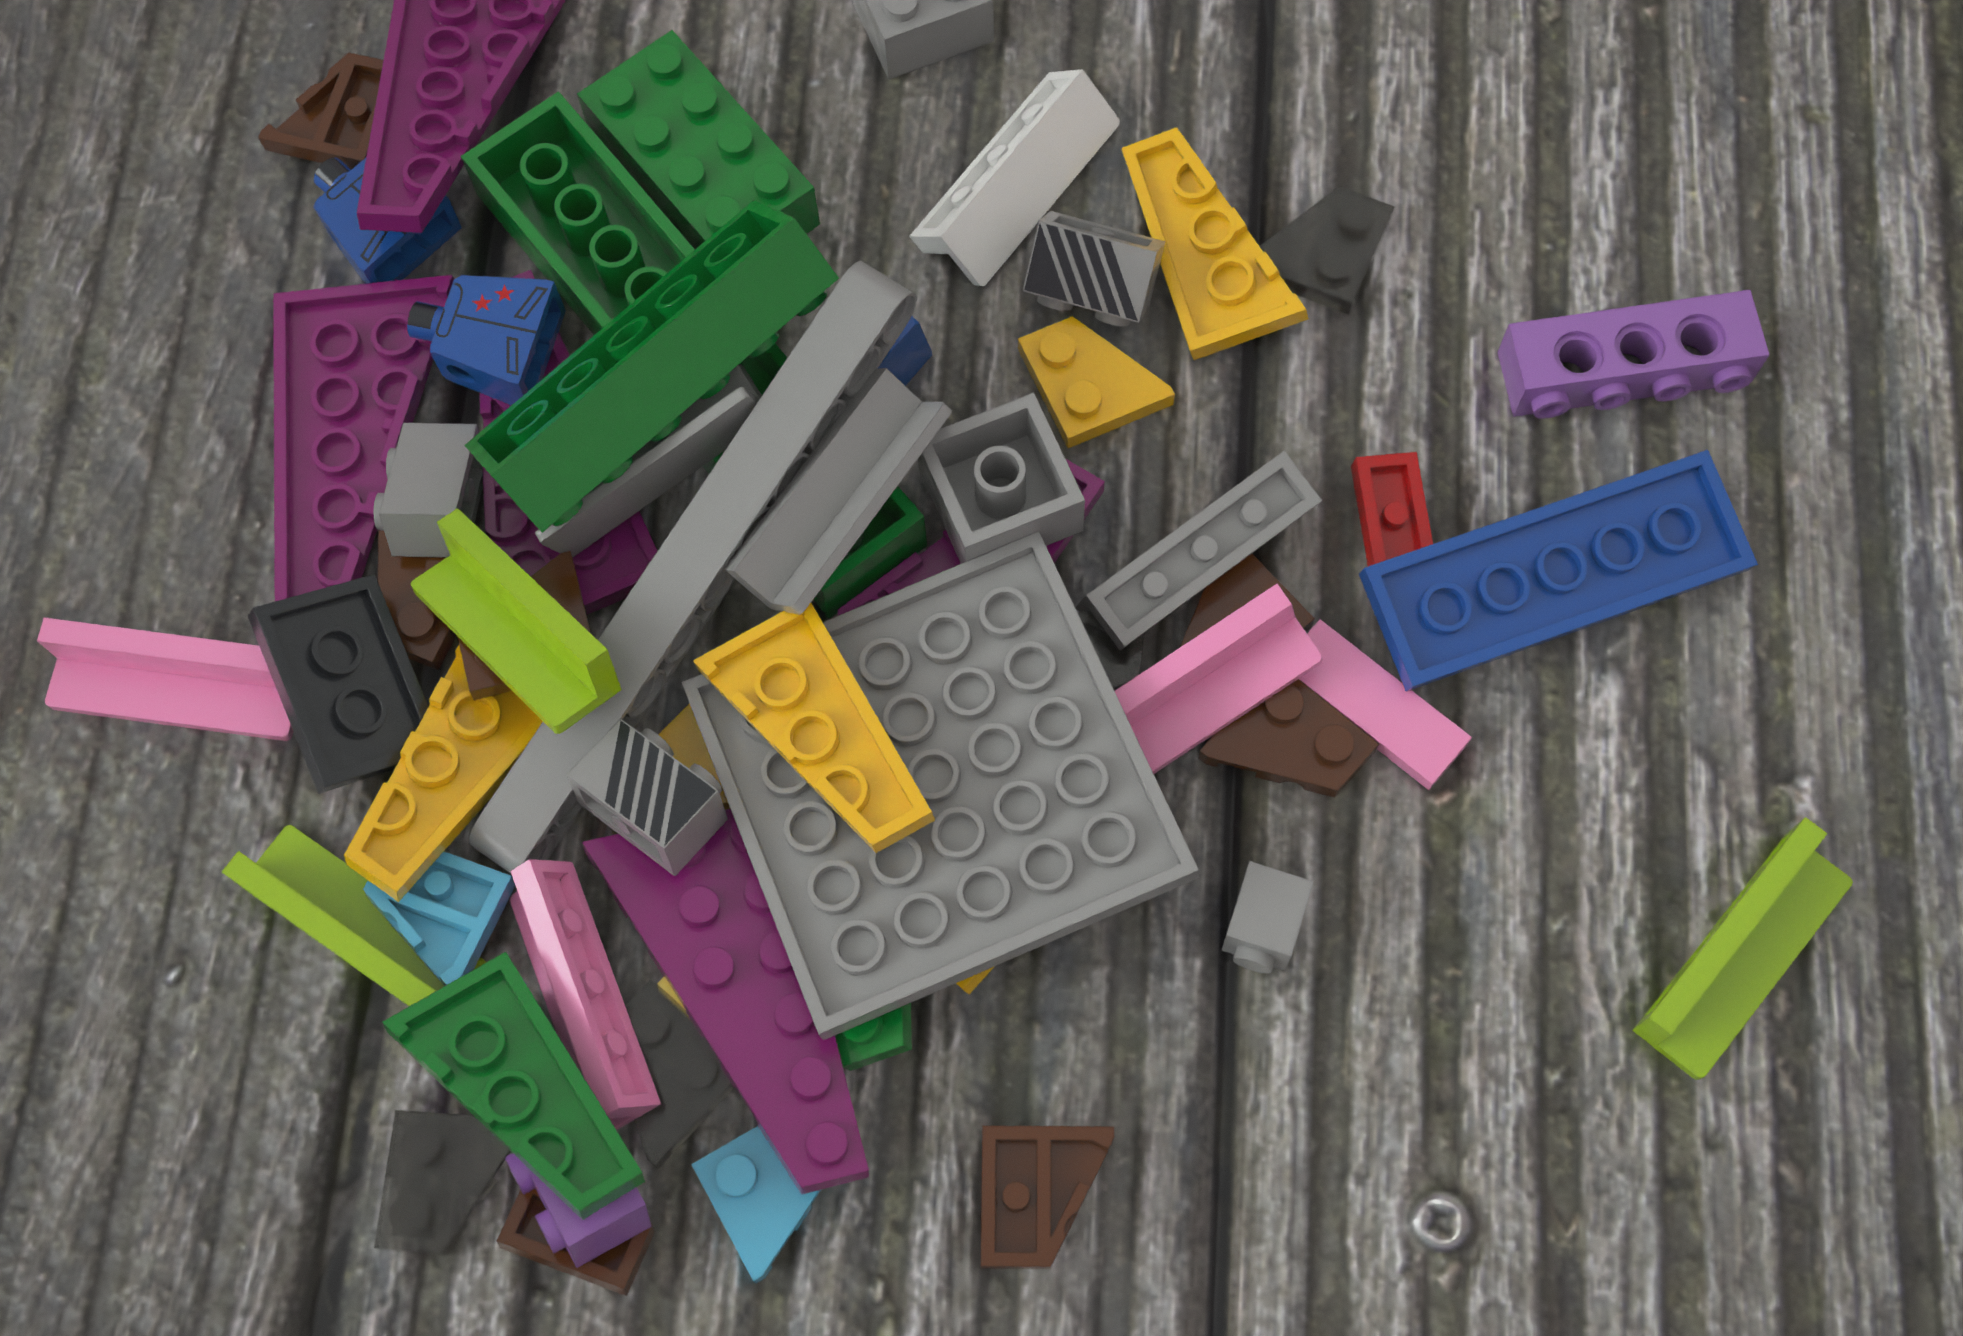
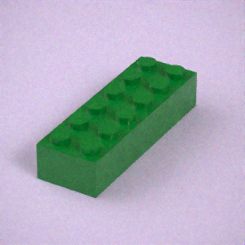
(653, 363)

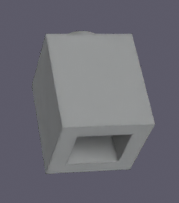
(1266, 918)

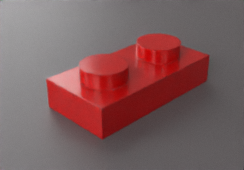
(1390, 505)

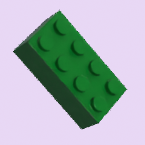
(691, 142)

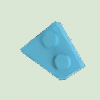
(447, 913)
(753, 1199)

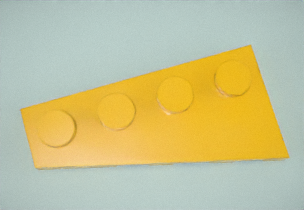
(1212, 264)
(814, 714)
(440, 781)

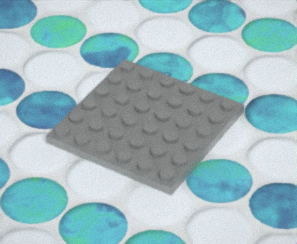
(1021, 760)

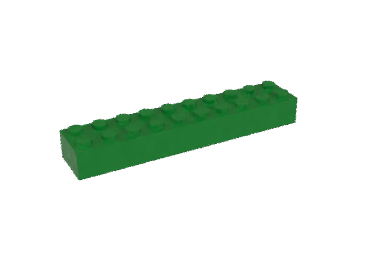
(606, 247)

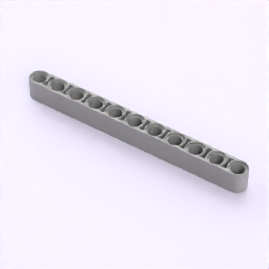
(688, 572)

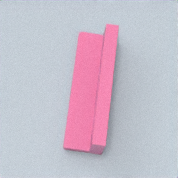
(1217, 677)
(162, 679)
(581, 988)

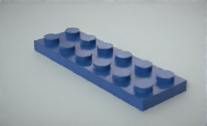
(1556, 569)

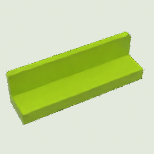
(516, 627)
(330, 906)
(1745, 953)

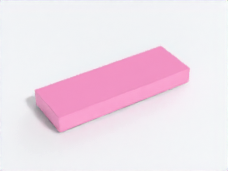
(1376, 702)

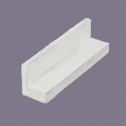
(1018, 175)

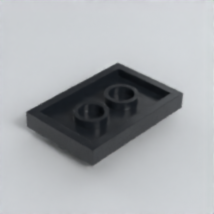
(341, 679)

